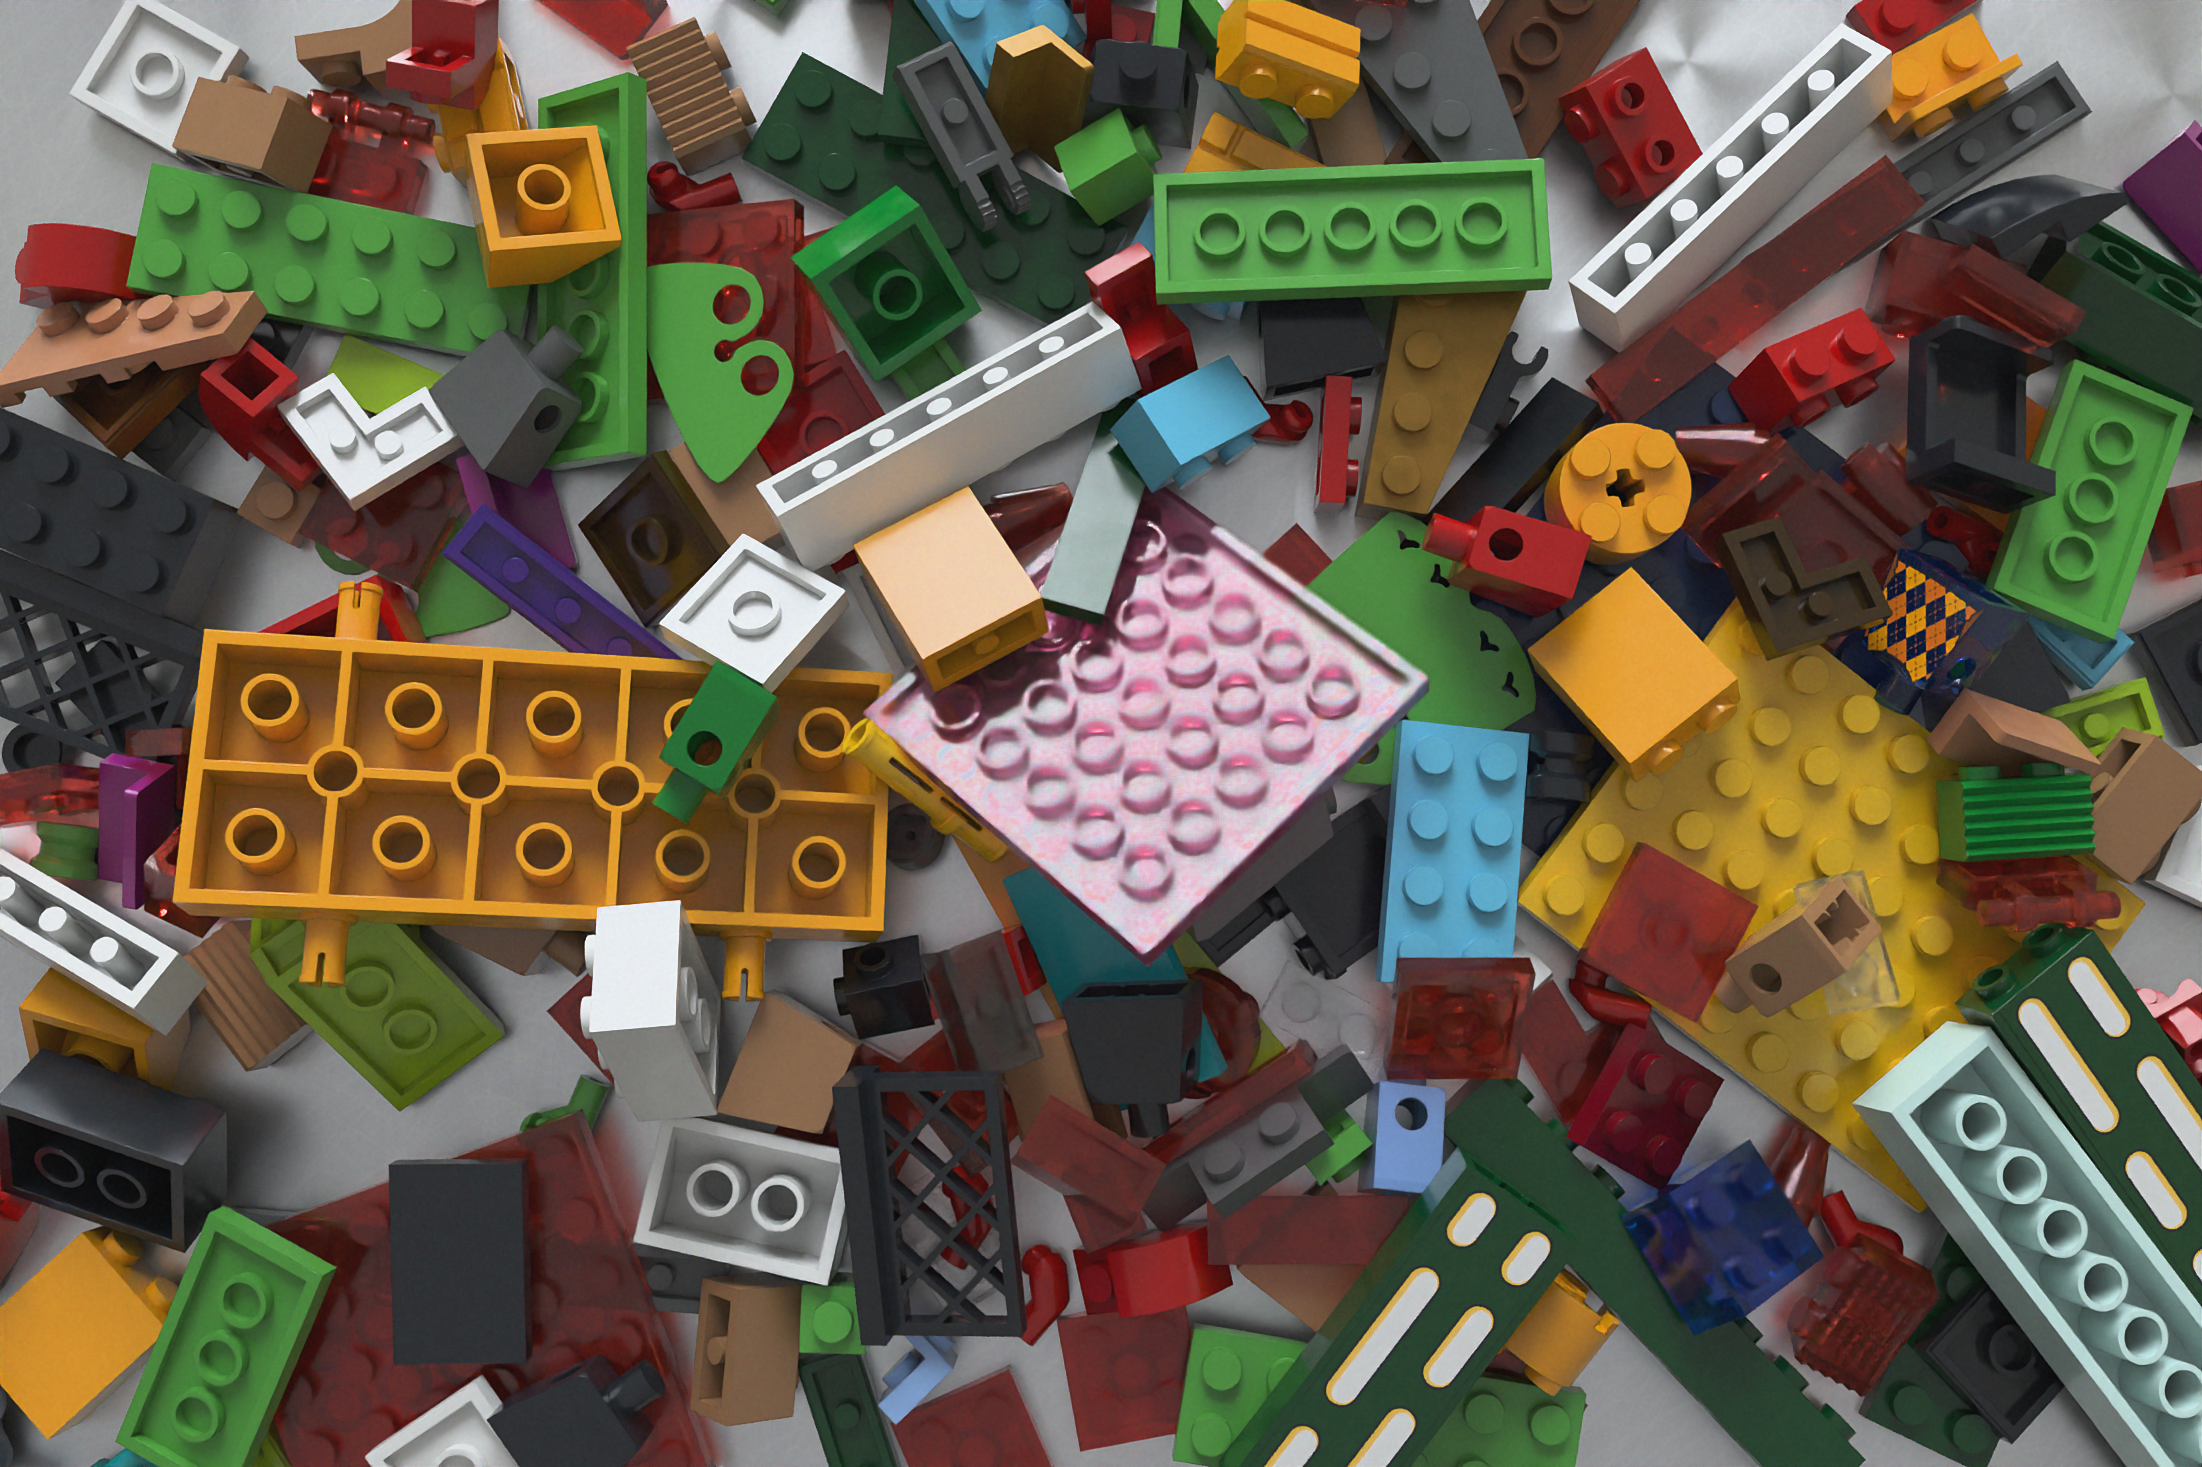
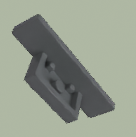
(1260, 1144)

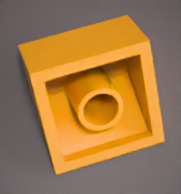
(539, 203)
(85, 1026)

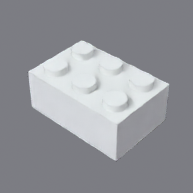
(653, 1010)

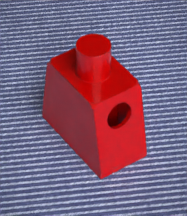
(1532, 560)

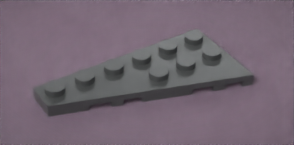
(1433, 76)

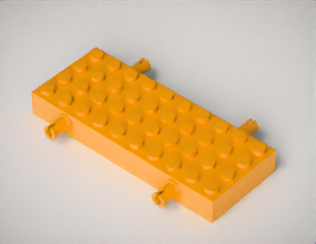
(513, 795)

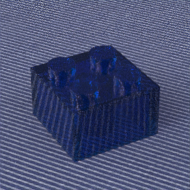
(1722, 1238)

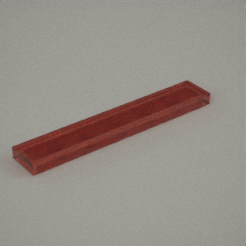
(1754, 292)

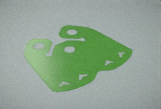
(1430, 628)

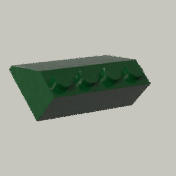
(2138, 310)

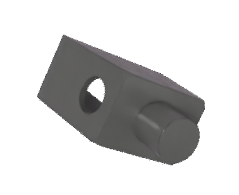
(512, 401)

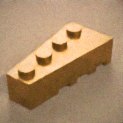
(1432, 378)

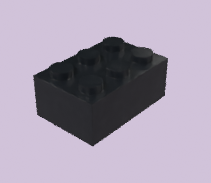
(112, 1149)

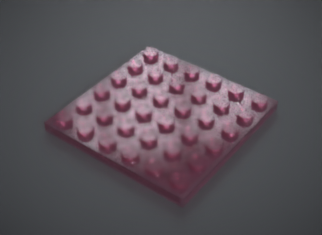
(1171, 739)

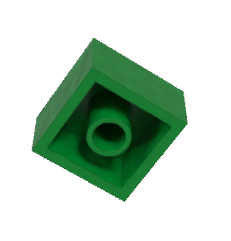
(886, 283)

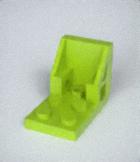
(396, 1019)

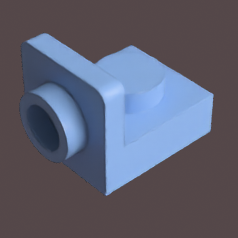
(915, 1378)

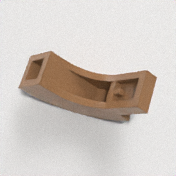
(352, 53)

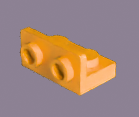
(1942, 75)

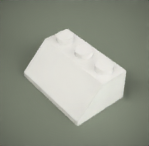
(745, 1199)

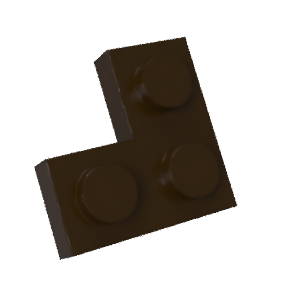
(1786, 603)

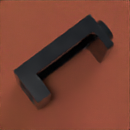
(1972, 415)
(1337, 891)

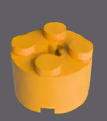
(1638, 463)
(1561, 1334)

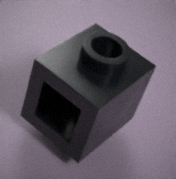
(884, 987)

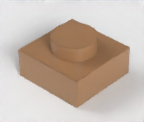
(279, 506)

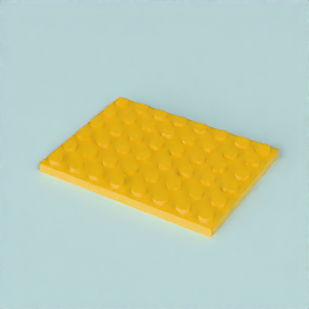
(1783, 795)

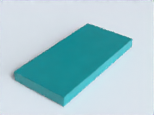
(1080, 952)

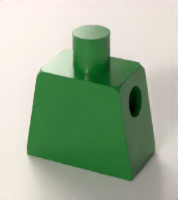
(723, 711)

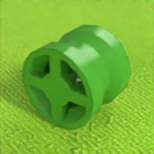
(66, 850)

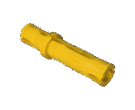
(875, 749)

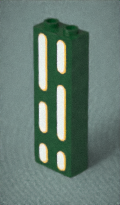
(2107, 1078)
(1412, 1328)

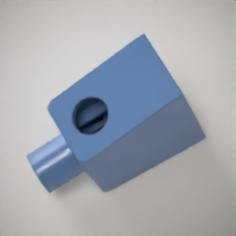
(1402, 1158)

